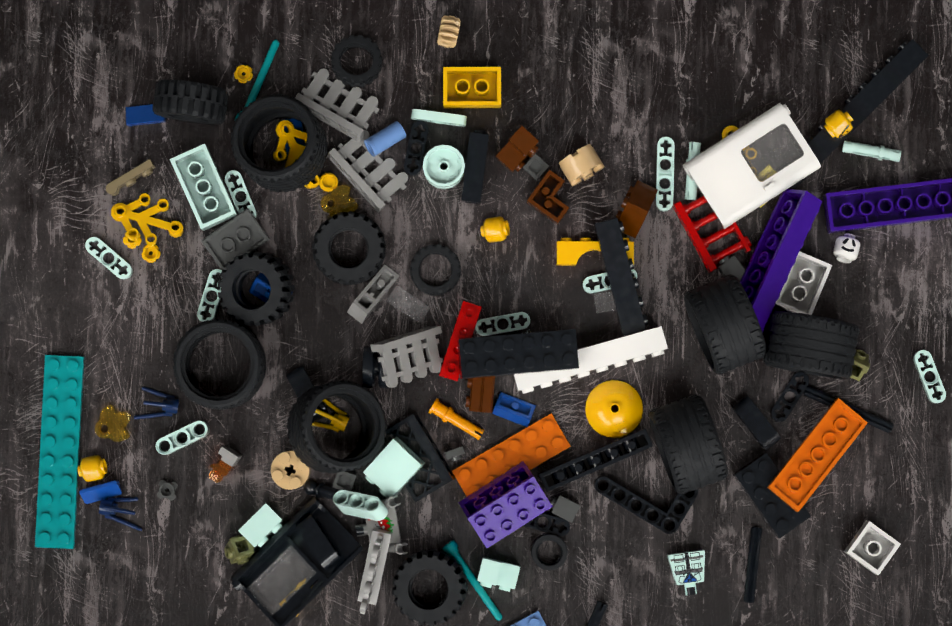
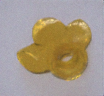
(340, 200)
(115, 422)

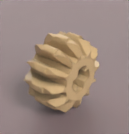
(448, 31)

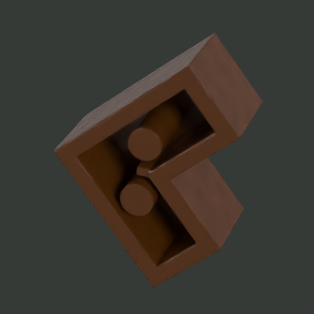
(518, 149)
(544, 198)
(636, 207)

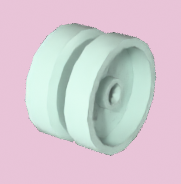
(432, 166)

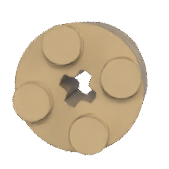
(581, 165)
(280, 474)

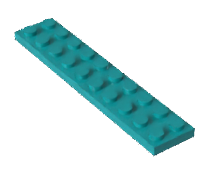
(59, 452)

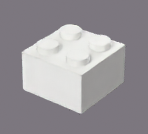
(872, 547)

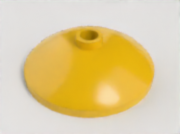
(614, 423)

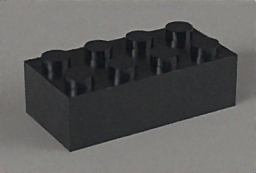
(754, 481)

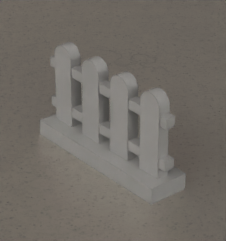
(338, 120)
(371, 180)
(401, 352)
(374, 568)

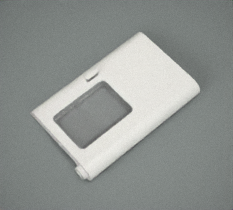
(756, 157)

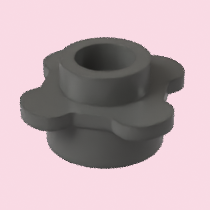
(162, 490)

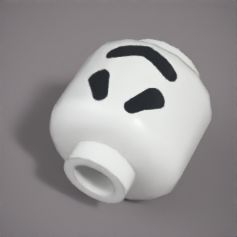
(846, 248)

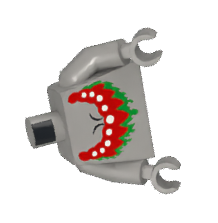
(389, 523)

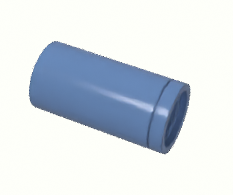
(385, 138)

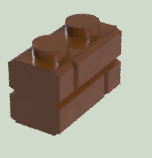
(481, 394)

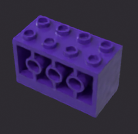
(505, 504)

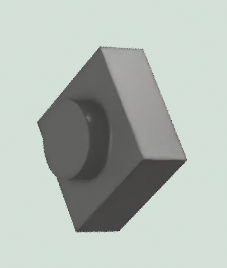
(535, 167)
(455, 454)
(344, 481)

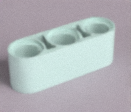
(173, 440)
(360, 505)

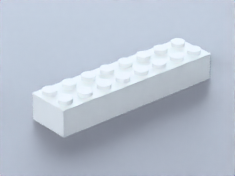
(599, 357)

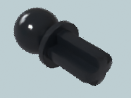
(311, 487)

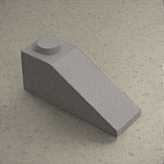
(372, 294)

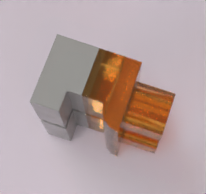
(225, 465)

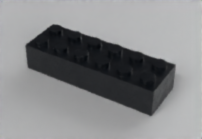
(518, 354)

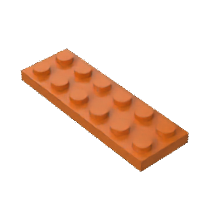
(531, 445)
(817, 455)

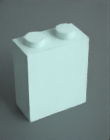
(393, 468)

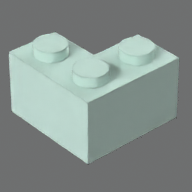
(261, 525)
(498, 573)

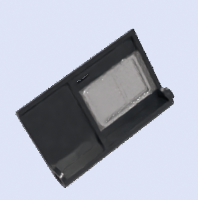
(285, 568)

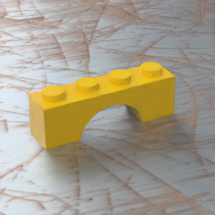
(570, 251)

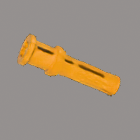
(447, 414)

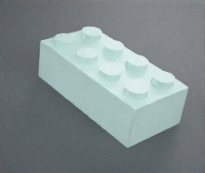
(203, 187)

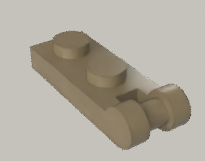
(129, 178)

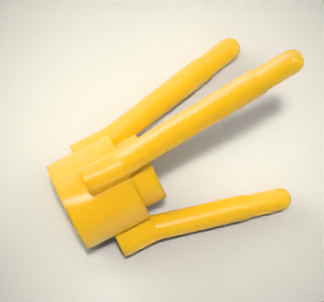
(339, 421)

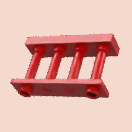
(701, 244)
(463, 329)

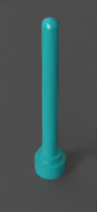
(262, 73)
(452, 550)

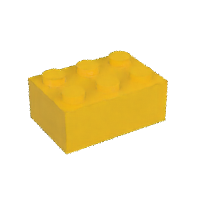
(472, 87)

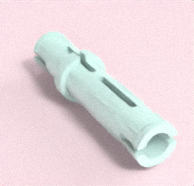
(871, 151)
(691, 187)

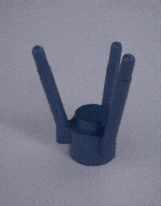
(169, 405)
(109, 508)

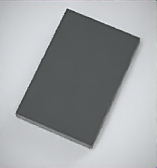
(235, 238)

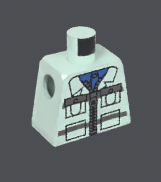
(687, 569)

